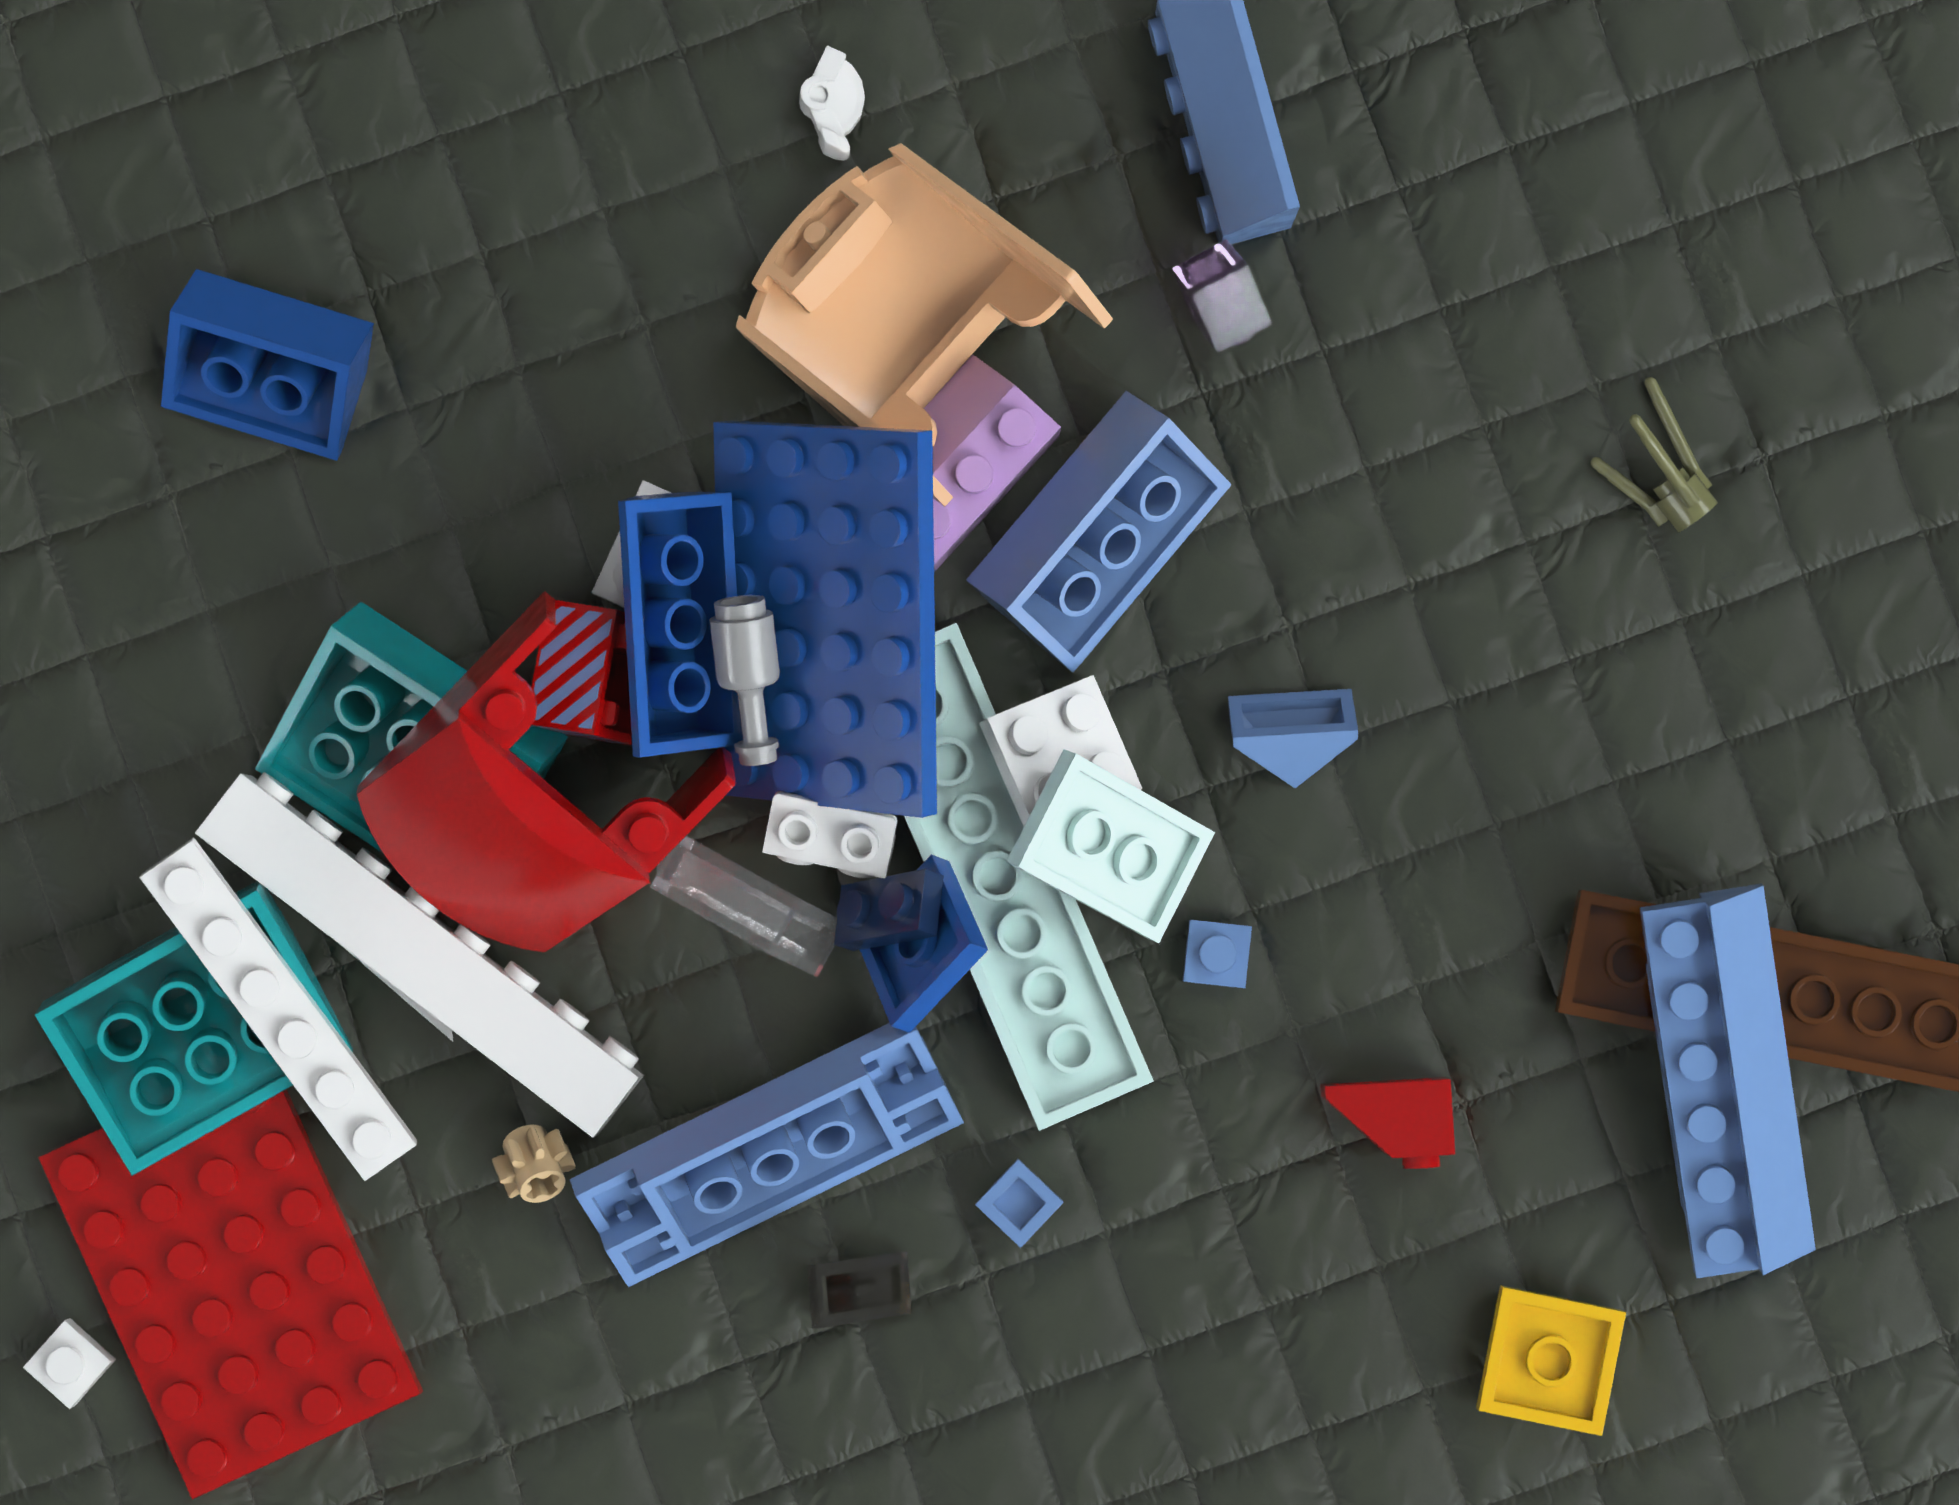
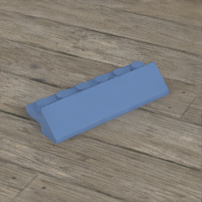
(1727, 1081)
(766, 1151)

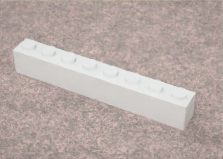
(421, 953)

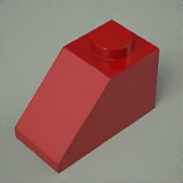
(1400, 1116)

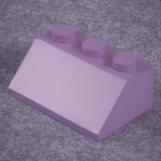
(982, 448)

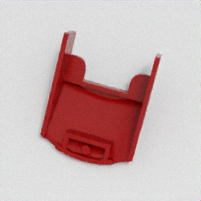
(491, 834)

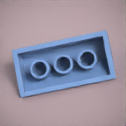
(1227, 117)
(1099, 530)

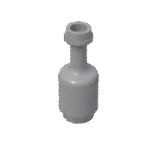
(747, 664)

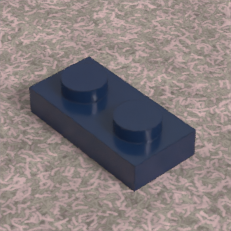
(889, 910)

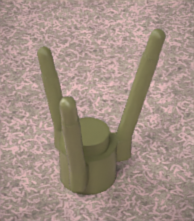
(1684, 491)

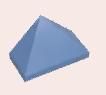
(1293, 730)

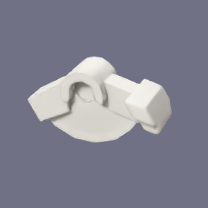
(833, 102)

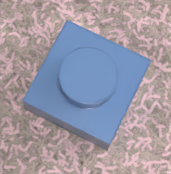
(1217, 953)
(1019, 1202)

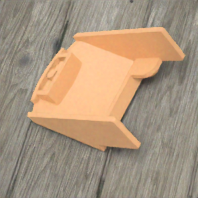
(895, 289)

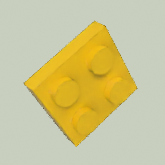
(1551, 1360)

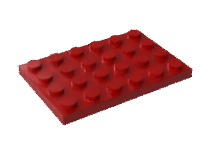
(234, 1291)

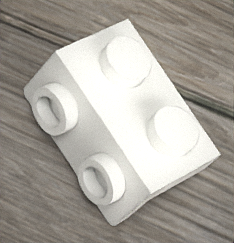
(831, 837)

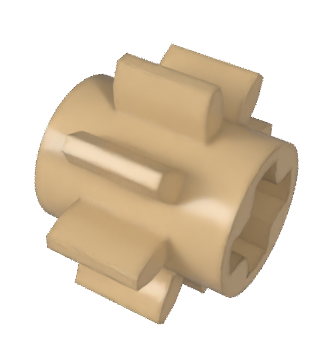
(533, 1163)

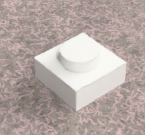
(69, 1363)

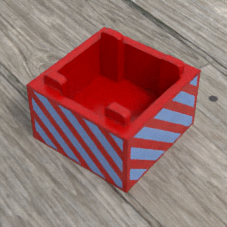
(584, 675)

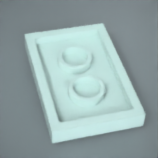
(1110, 846)

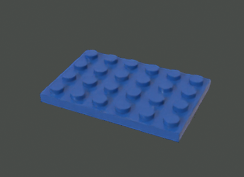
(844, 554)

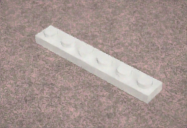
(278, 1008)

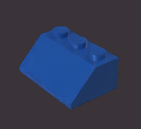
(265, 363)

